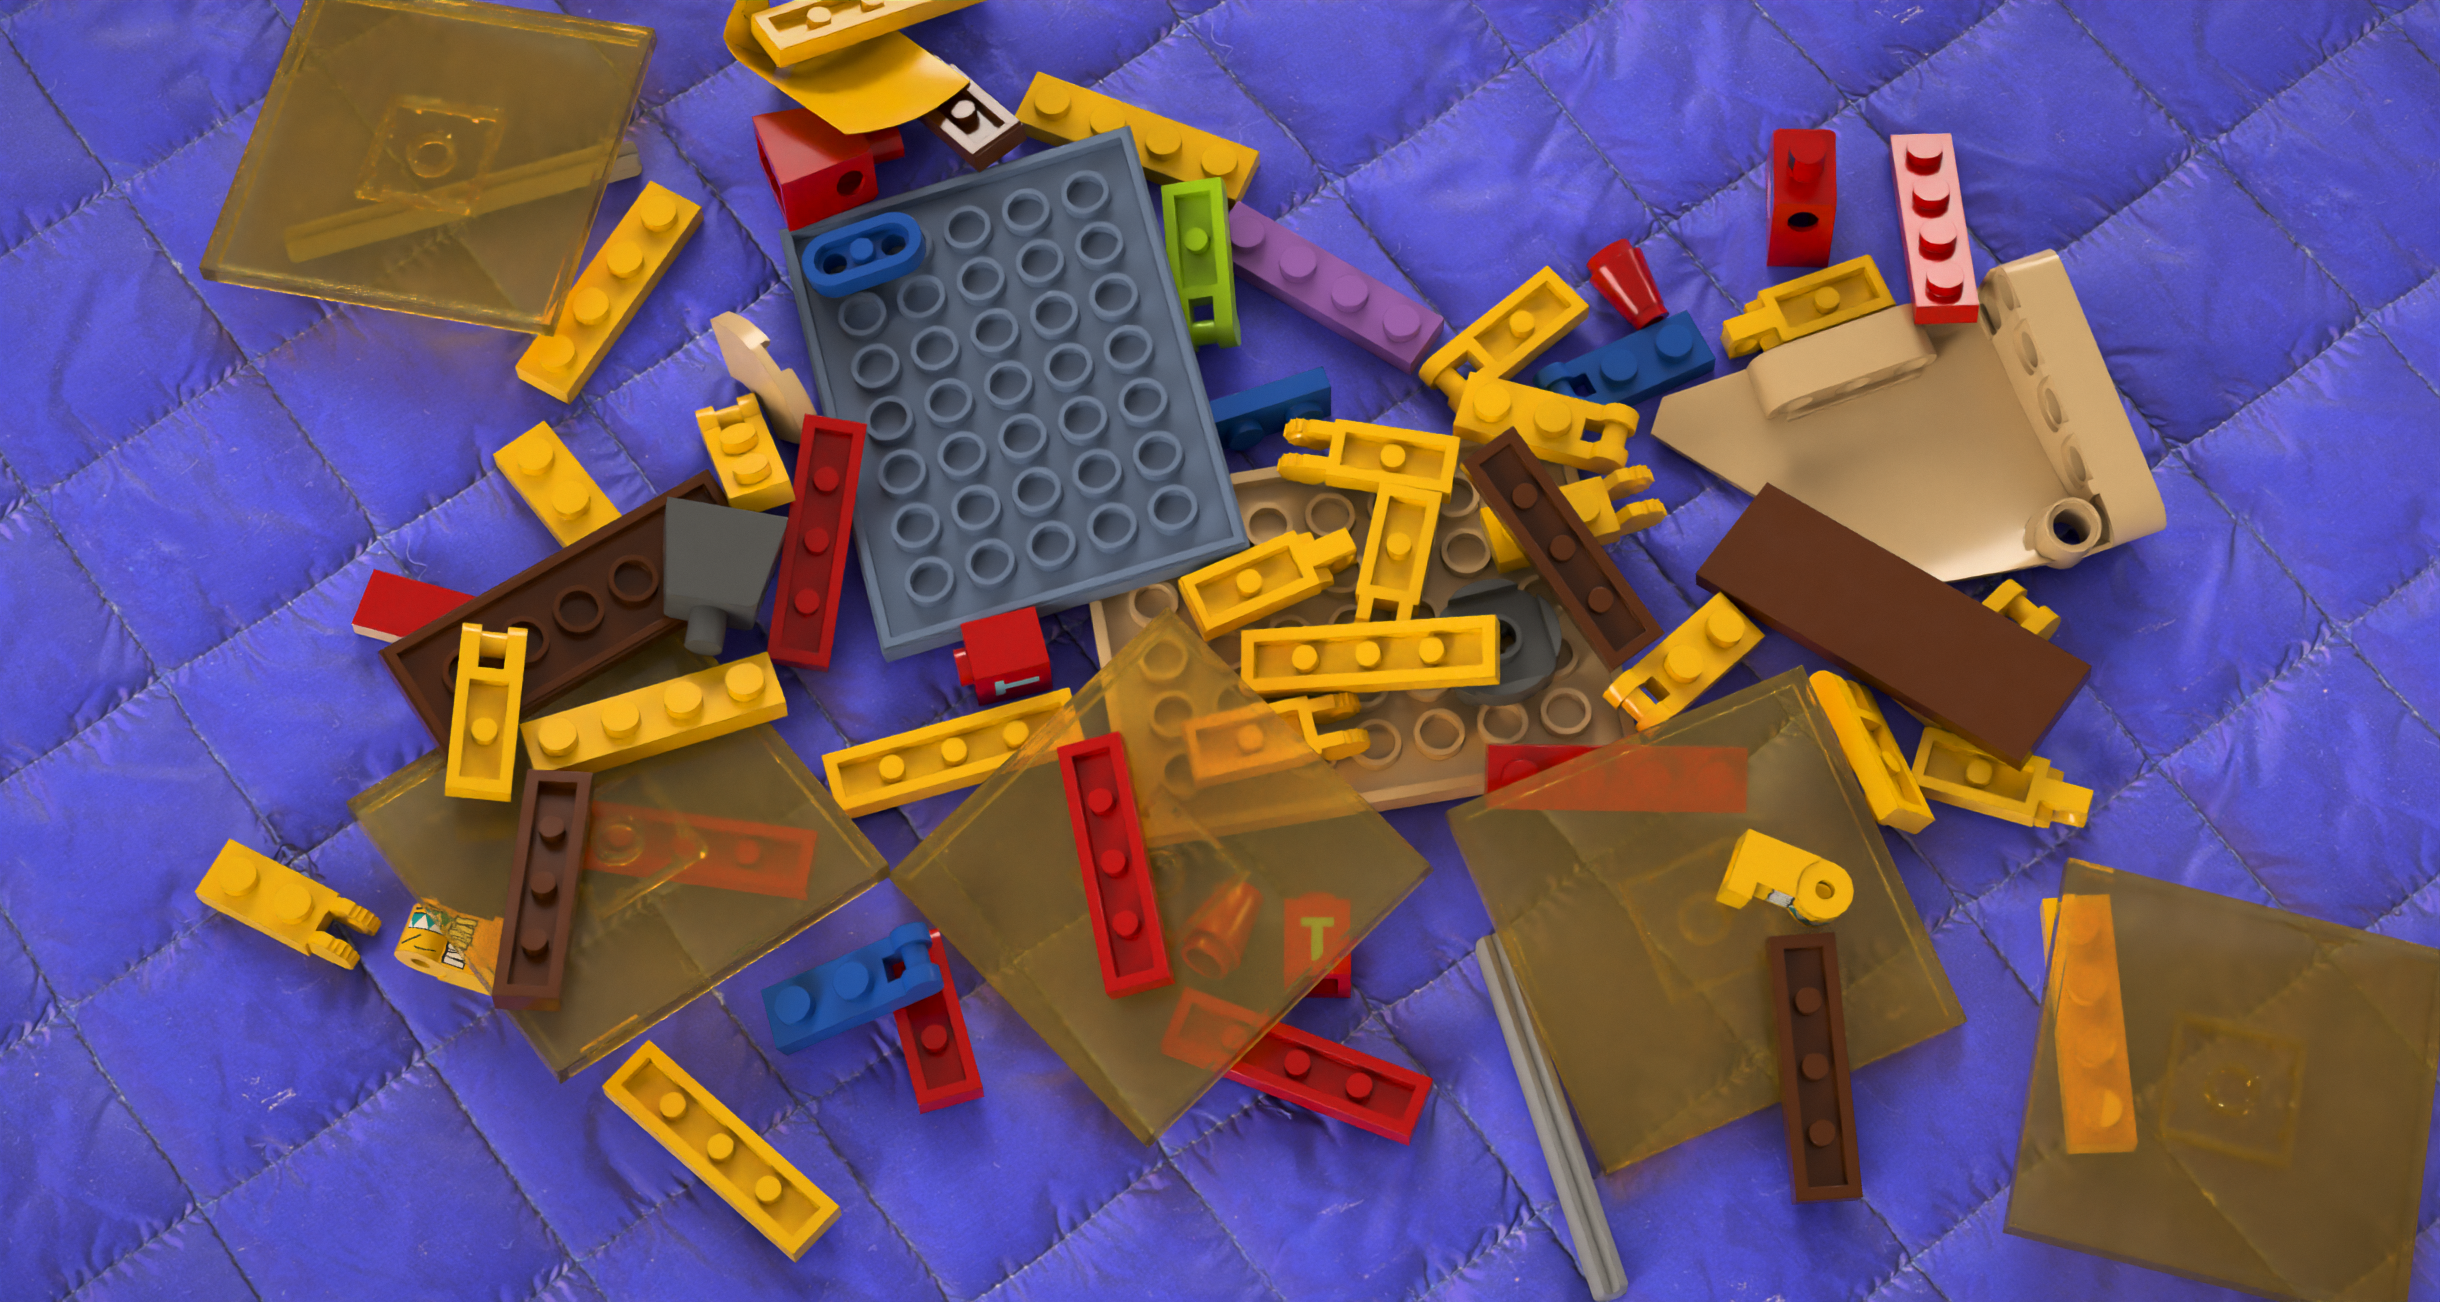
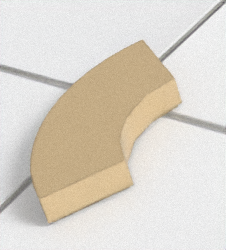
(749, 362)

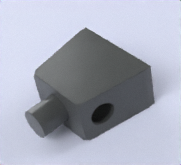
(717, 568)

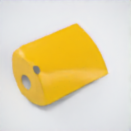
(855, 86)

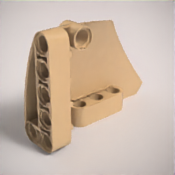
(1939, 434)

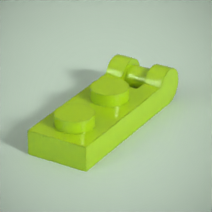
(1202, 258)

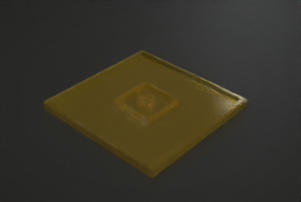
(432, 159)
(1254, 860)
(684, 873)
(1615, 927)
(2228, 1092)

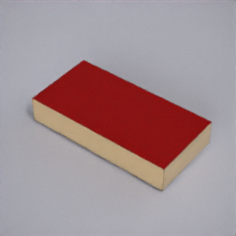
(401, 605)

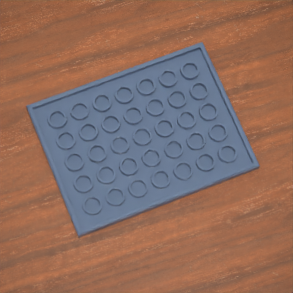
(1021, 398)

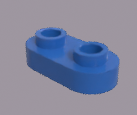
(864, 253)

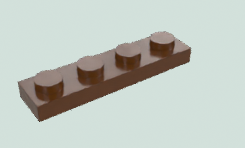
(1561, 549)
(543, 891)
(1813, 1068)

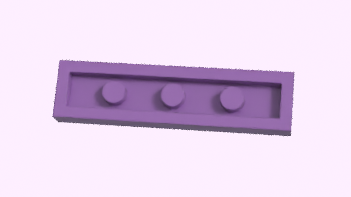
(1331, 290)

